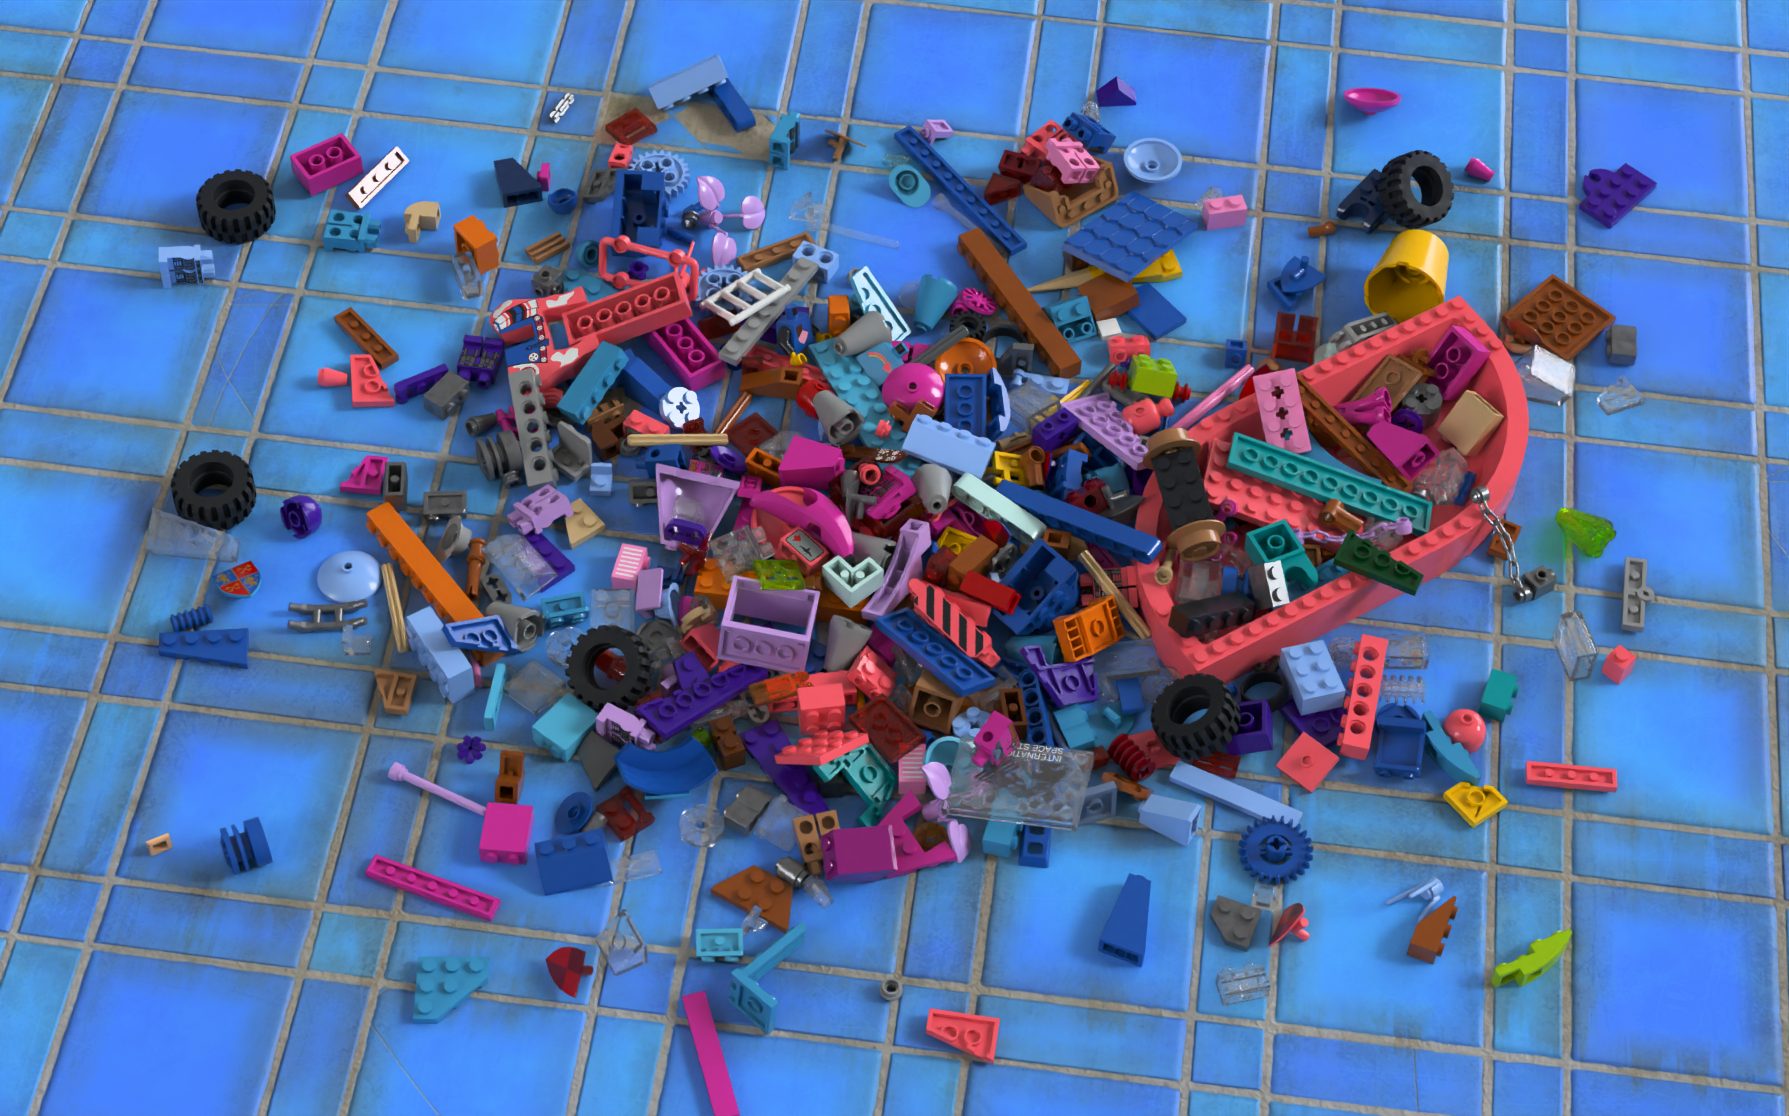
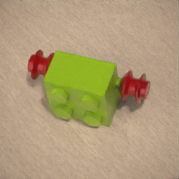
(1151, 377)

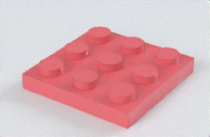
(821, 747)

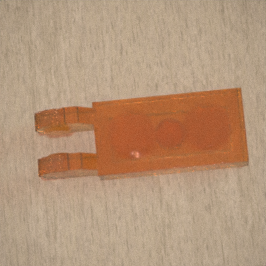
(778, 688)

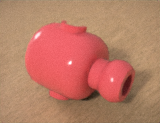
(1145, 415)

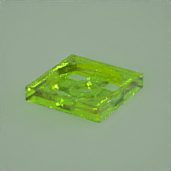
(788, 568)

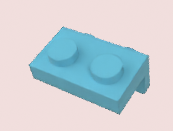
(719, 943)

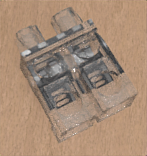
(738, 550)

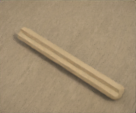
(682, 439)
(1110, 588)
(395, 608)

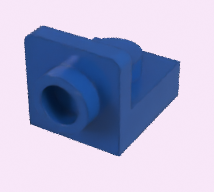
(1235, 353)
(672, 575)

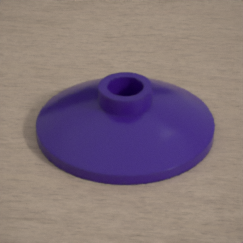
(728, 459)

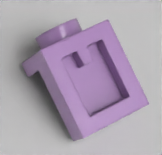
(935, 129)

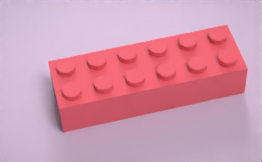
(630, 311)

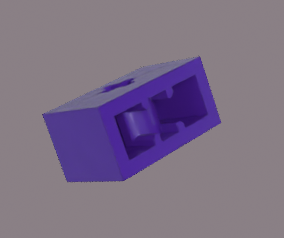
(1055, 430)

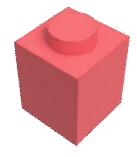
(1618, 664)

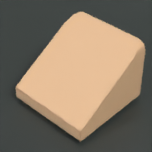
(159, 844)

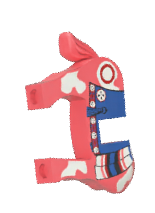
(528, 318)

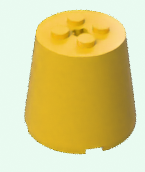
(1408, 276)

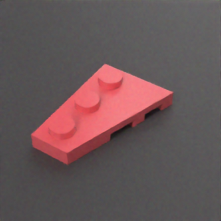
(367, 384)

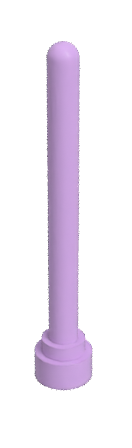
(400, 773)

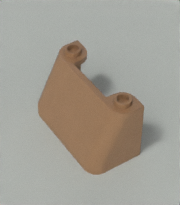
(1079, 200)

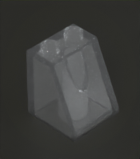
(1546, 377)

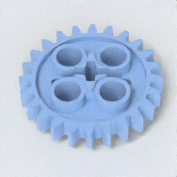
(676, 171)
(711, 283)

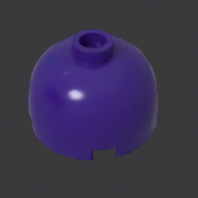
(301, 515)

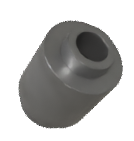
(792, 871)

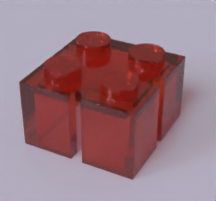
(1292, 344)

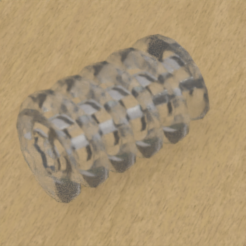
(1402, 688)

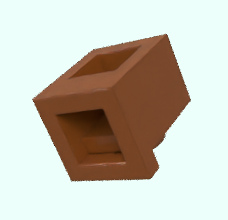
(1059, 541)

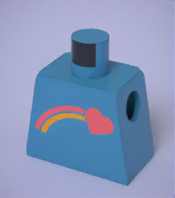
(882, 360)

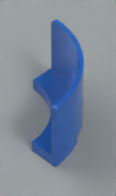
(668, 771)

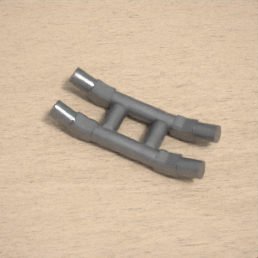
(316, 610)

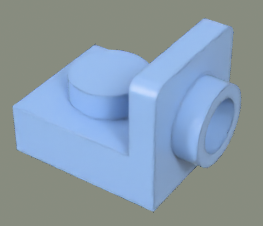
(601, 479)

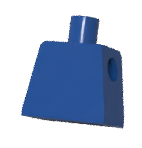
(662, 454)

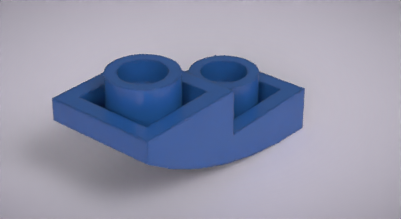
(1130, 696)

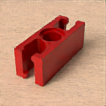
(990, 592)

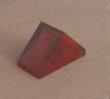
(1001, 189)

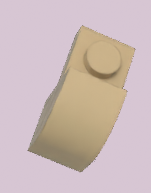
(421, 216)

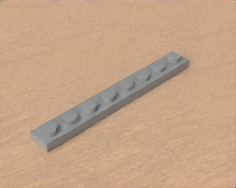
(760, 321)

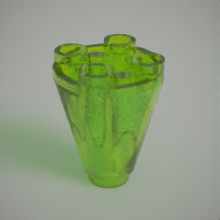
(1586, 530)

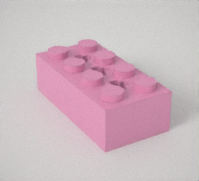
(1290, 402)

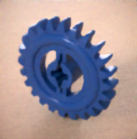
(1277, 835)

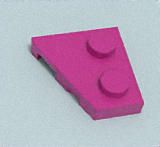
(367, 477)

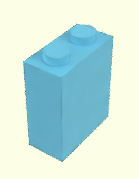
(564, 727)

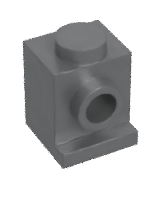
(1540, 581)

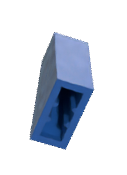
(644, 385)

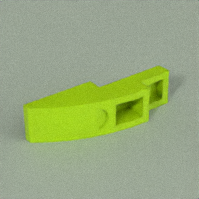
(1539, 959)

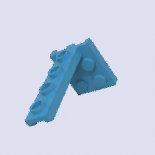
(746, 992)

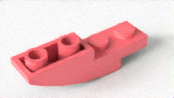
(969, 606)

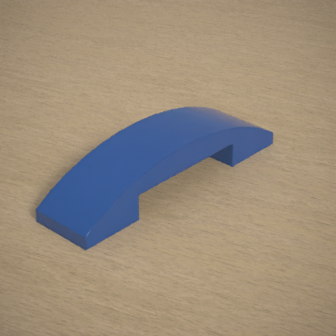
(998, 403)

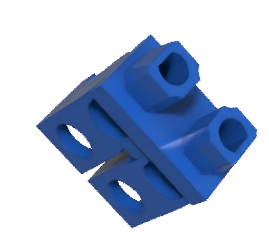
(1088, 132)
(1067, 474)

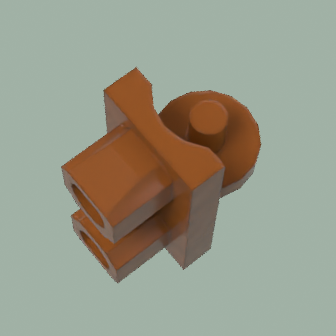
(1419, 357)

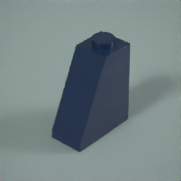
(516, 184)

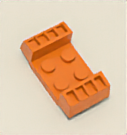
(1089, 629)

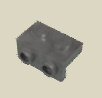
(444, 505)

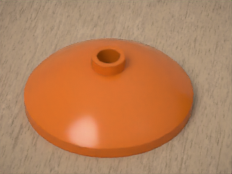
(967, 355)

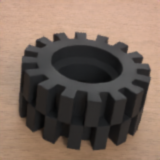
(971, 321)

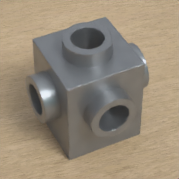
(547, 281)

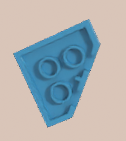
(592, 286)
(446, 984)

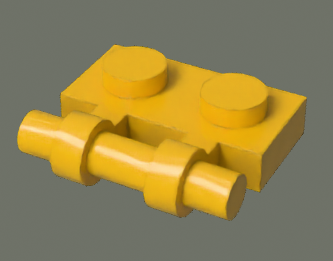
(1007, 465)

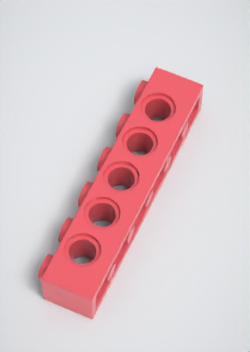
(1358, 744)

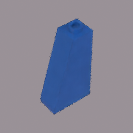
(1127, 925)

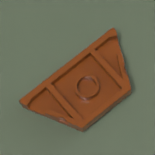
(761, 889)

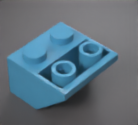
(1072, 318)

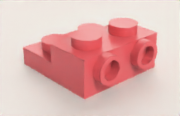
(872, 674)

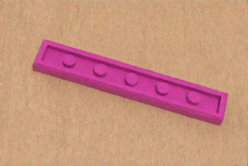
(433, 887)
(710, 1054)

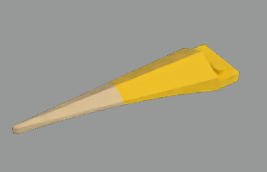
(1162, 270)

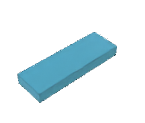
(495, 697)

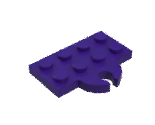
(1614, 193)

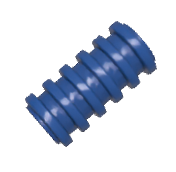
(194, 617)

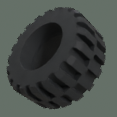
(1397, 192)
(238, 224)
(209, 470)
(584, 659)
(1205, 734)

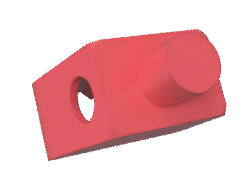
(704, 643)

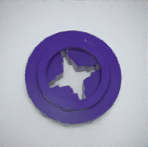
(1401, 415)

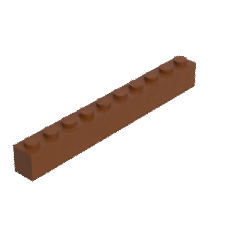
(1018, 304)

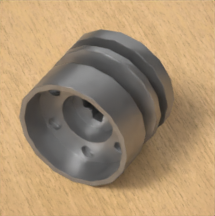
(497, 455)

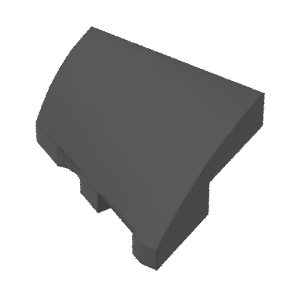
(597, 759)

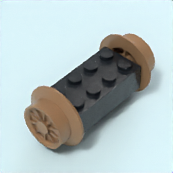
(1184, 495)

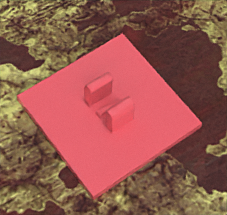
(1153, 747)

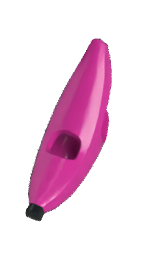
(830, 525)

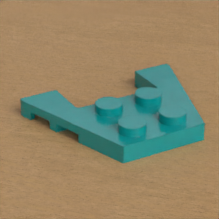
(868, 776)

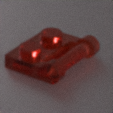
(628, 124)
(620, 819)

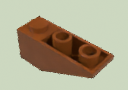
(775, 382)
(1430, 931)

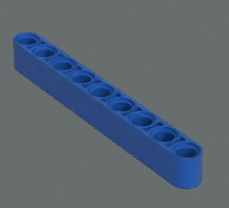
(1083, 523)

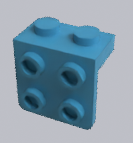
(564, 609)

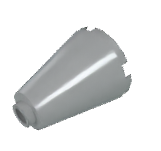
(863, 335)
(838, 418)
(932, 486)
(877, 548)
(521, 622)
(844, 643)

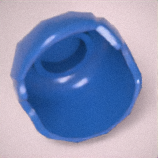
(562, 201)

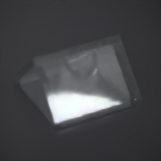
(622, 944)

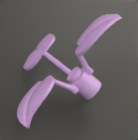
(709, 194)
(939, 782)

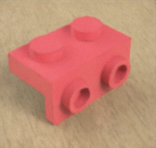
(1123, 348)

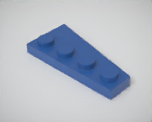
(221, 646)

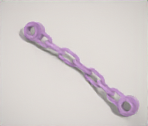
(1402, 527)

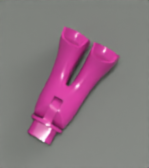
(1367, 410)

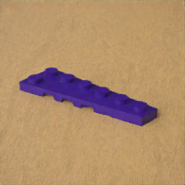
(687, 706)
(791, 779)

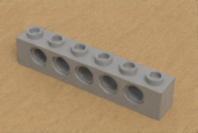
(521, 382)

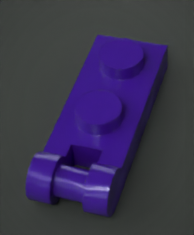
(418, 383)

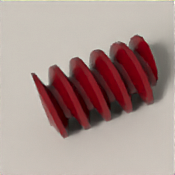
(1131, 758)

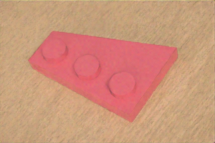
(965, 1031)

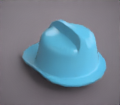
(909, 185)

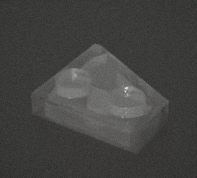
(1619, 397)

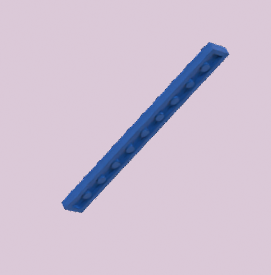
(960, 191)

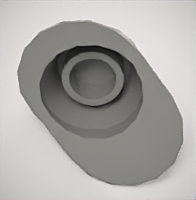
(454, 540)

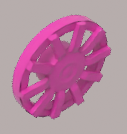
(979, 301)

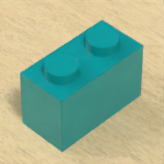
(1498, 694)

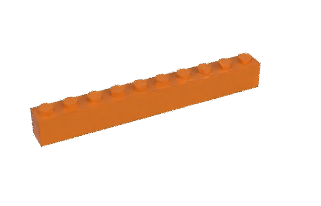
(424, 571)

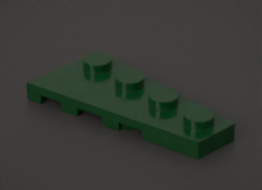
(1366, 560)

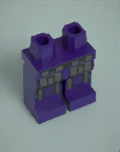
(480, 360)

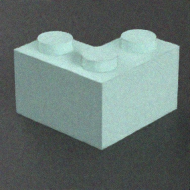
(851, 583)

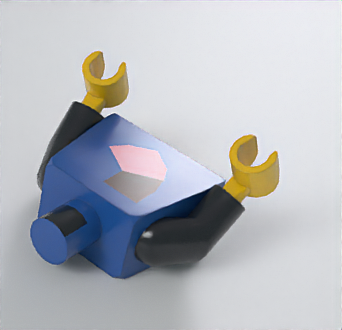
(795, 334)

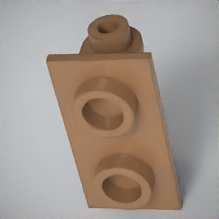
(610, 410)

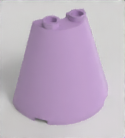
(712, 491)

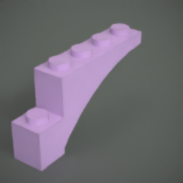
(904, 566)

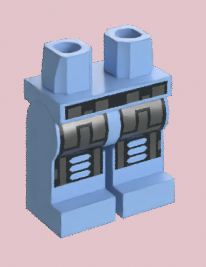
(185, 265)

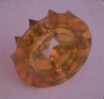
(930, 830)

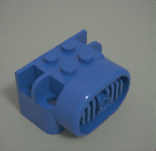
(639, 209)
(1046, 587)

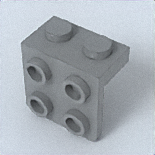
(572, 453)

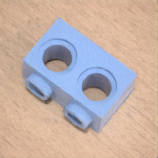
(827, 260)

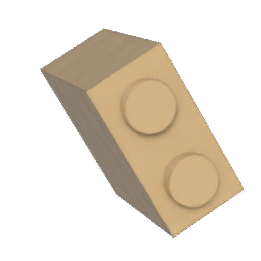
(1470, 424)

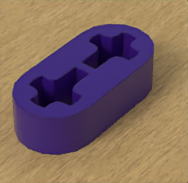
(685, 531)

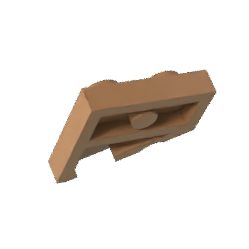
(396, 690)

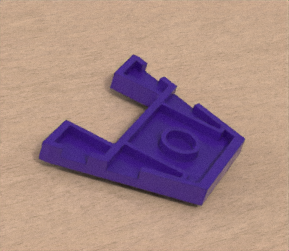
(1065, 682)

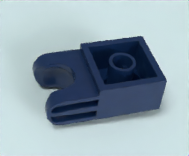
(1365, 203)

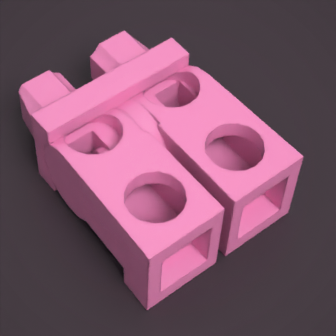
(1072, 161)

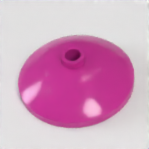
(1372, 99)
(927, 382)

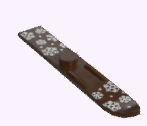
(878, 455)

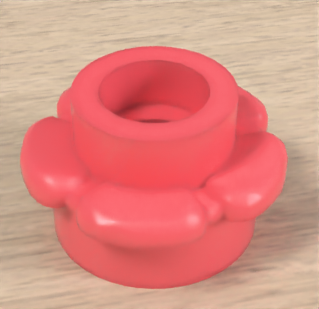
(883, 429)

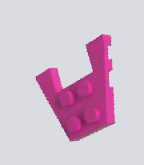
(907, 849)

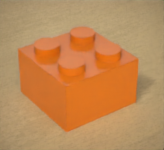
(475, 237)

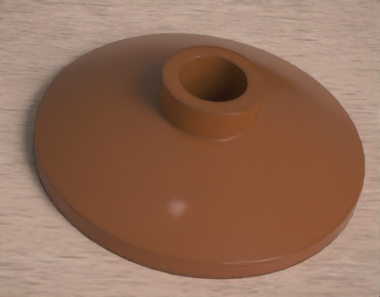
(1524, 332)

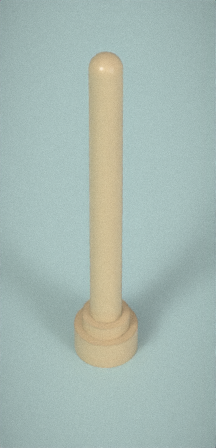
(1164, 573)

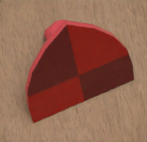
(1291, 922)

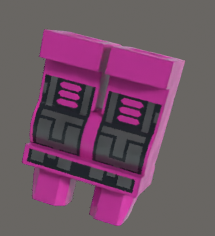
(886, 482)

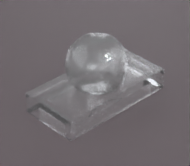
(907, 666)

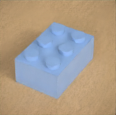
(1312, 677)

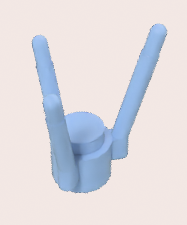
(1428, 890)

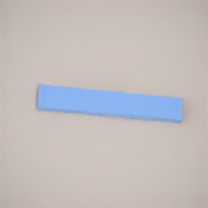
(1232, 794)

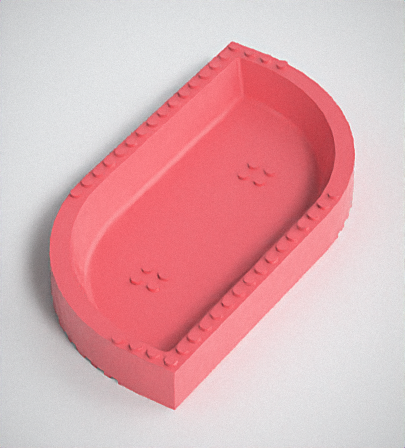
(1452, 529)

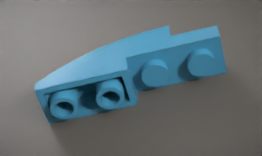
(1449, 757)

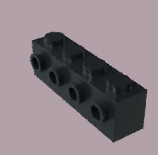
(1211, 614)

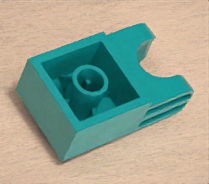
(1280, 543)

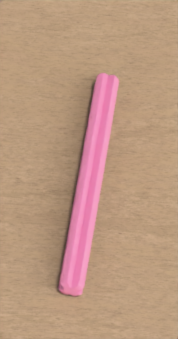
(1214, 398)

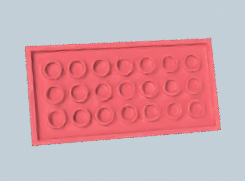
(1263, 501)

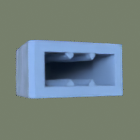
(1170, 817)

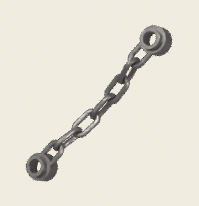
(1523, 592)

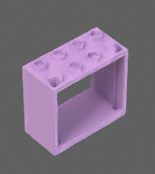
(764, 645)

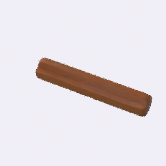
(734, 413)

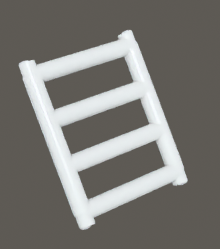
(748, 309)

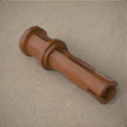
(475, 561)

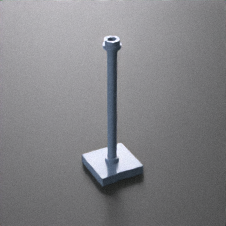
(1098, 800)

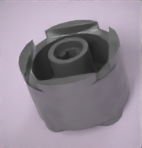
(1425, 400)

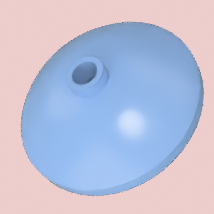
(1152, 160)
(353, 584)

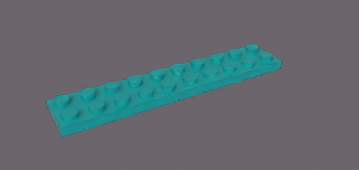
(1326, 483)

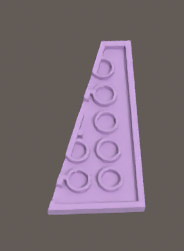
(1107, 425)

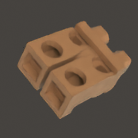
(808, 840)

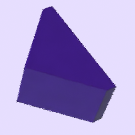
(1116, 93)

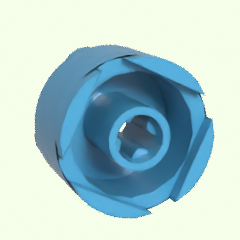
(1113, 476)

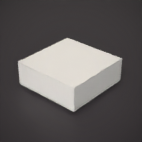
(1108, 328)

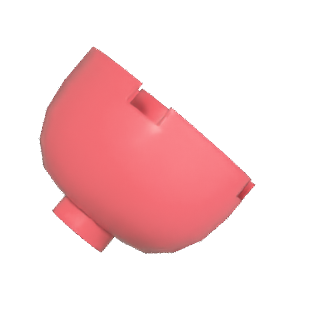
(1465, 727)

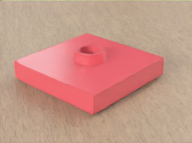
(1307, 762)

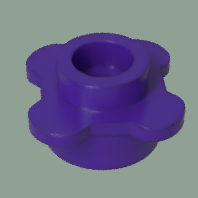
(638, 270)

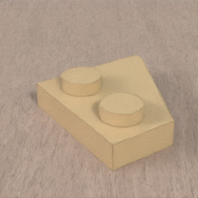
(582, 524)

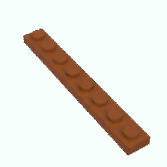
(1350, 438)

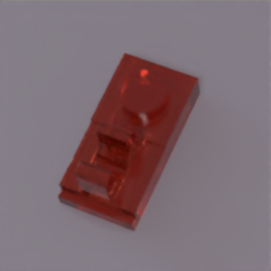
(717, 326)

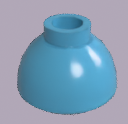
(588, 253)

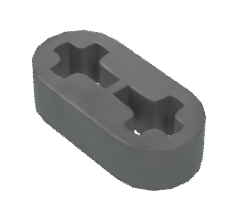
(501, 590)

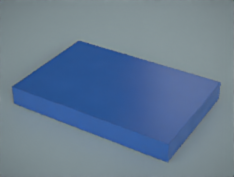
(1155, 313)

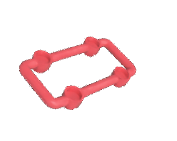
(621, 279)

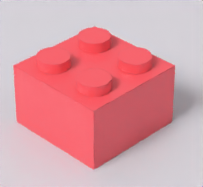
(821, 708)

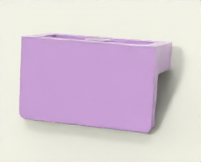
(649, 591)

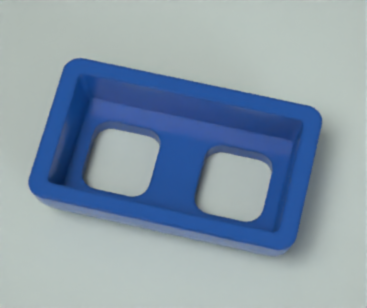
(1035, 860)

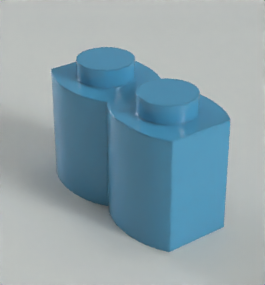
(1074, 727)

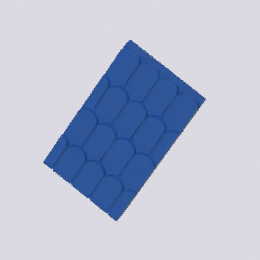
(1129, 236)

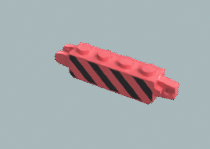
(951, 623)

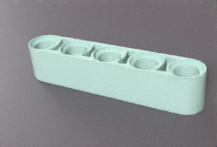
(997, 507)

